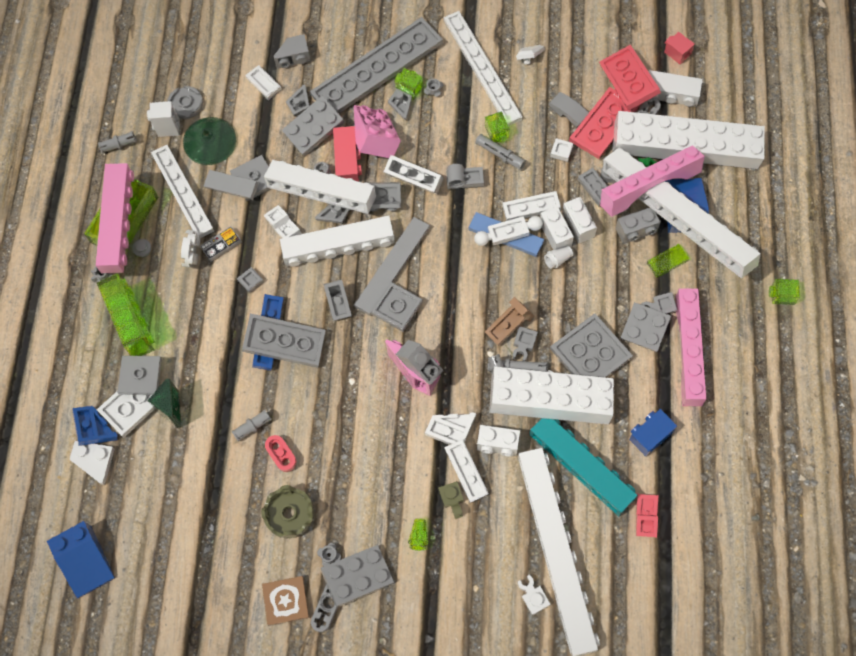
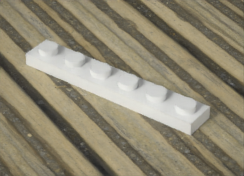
(182, 191)

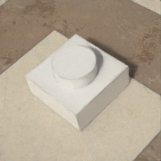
(561, 150)

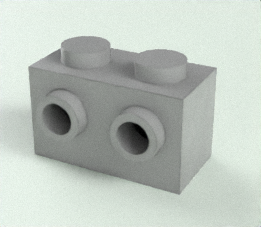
(637, 225)

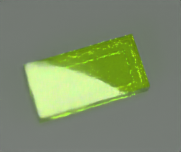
(668, 260)

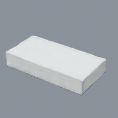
(263, 82)

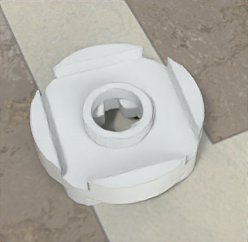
(189, 247)

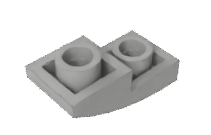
(570, 108)

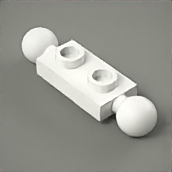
(508, 230)

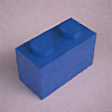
(652, 432)

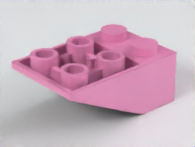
(375, 132)
(415, 381)

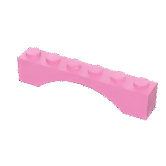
(623, 193)
(693, 377)

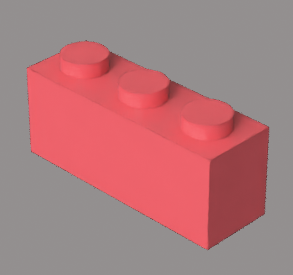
(346, 153)

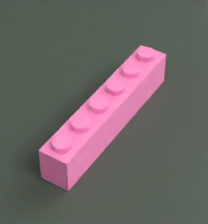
(114, 218)

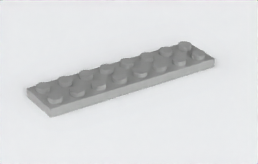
(378, 65)

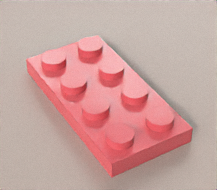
(629, 77)
(597, 129)

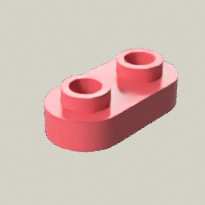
(281, 454)

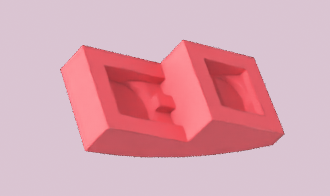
(646, 515)

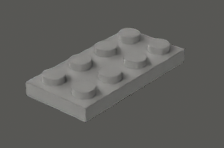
(283, 340)

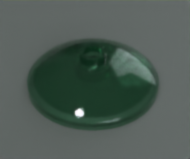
(210, 148)

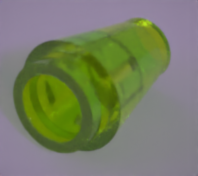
(418, 537)

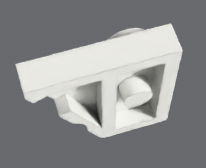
(450, 428)
(93, 459)

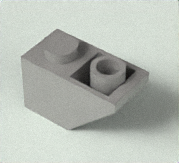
(292, 52)
(419, 361)

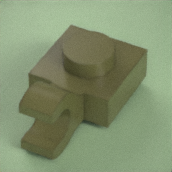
(452, 497)

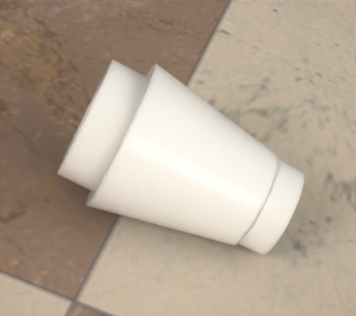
(557, 257)

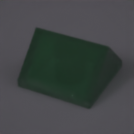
(167, 402)

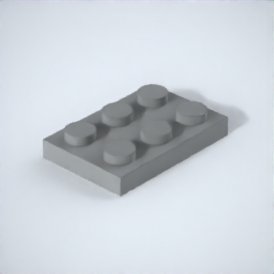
(313, 126)
(357, 576)

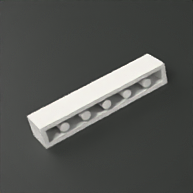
(320, 186)
(337, 241)

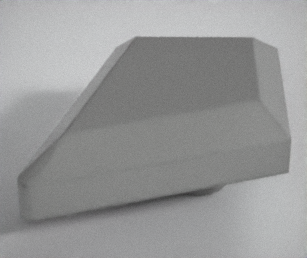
(298, 101)
(400, 102)
(333, 214)

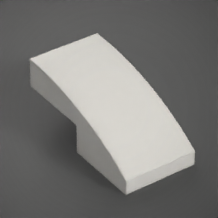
(281, 223)

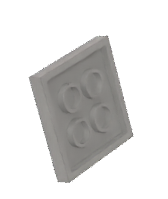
(591, 349)

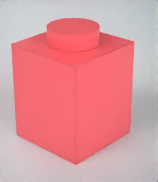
(679, 47)

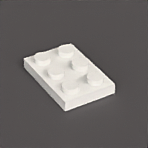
(125, 411)

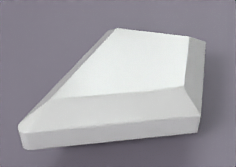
(529, 52)

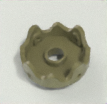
(278, 502)

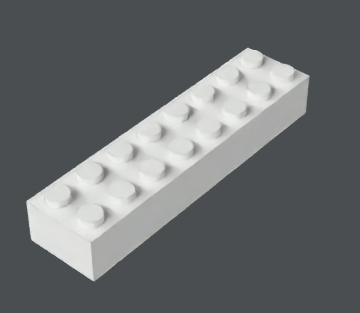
(666, 135)

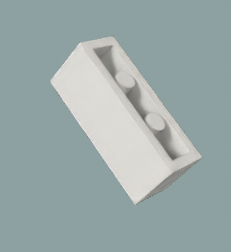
(677, 88)
(413, 174)

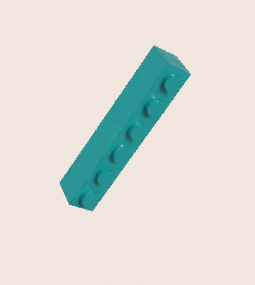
(583, 465)

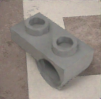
(464, 177)

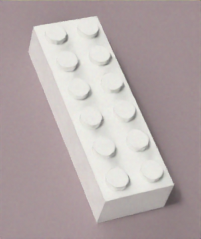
(551, 395)

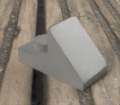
(337, 299)

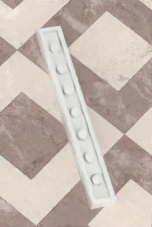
(482, 68)

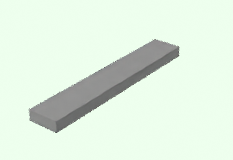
(392, 265)

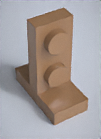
(509, 321)

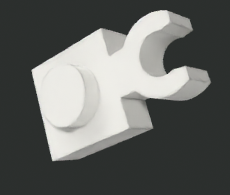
(534, 597)

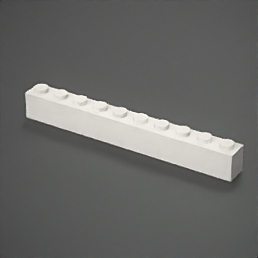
(687, 217)
(557, 553)

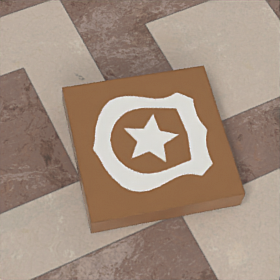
(285, 601)

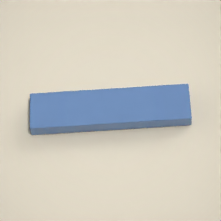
(529, 244)

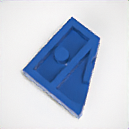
(91, 427)

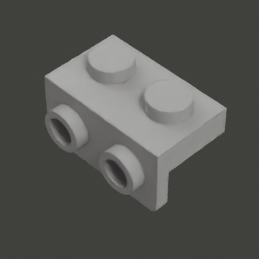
(387, 196)

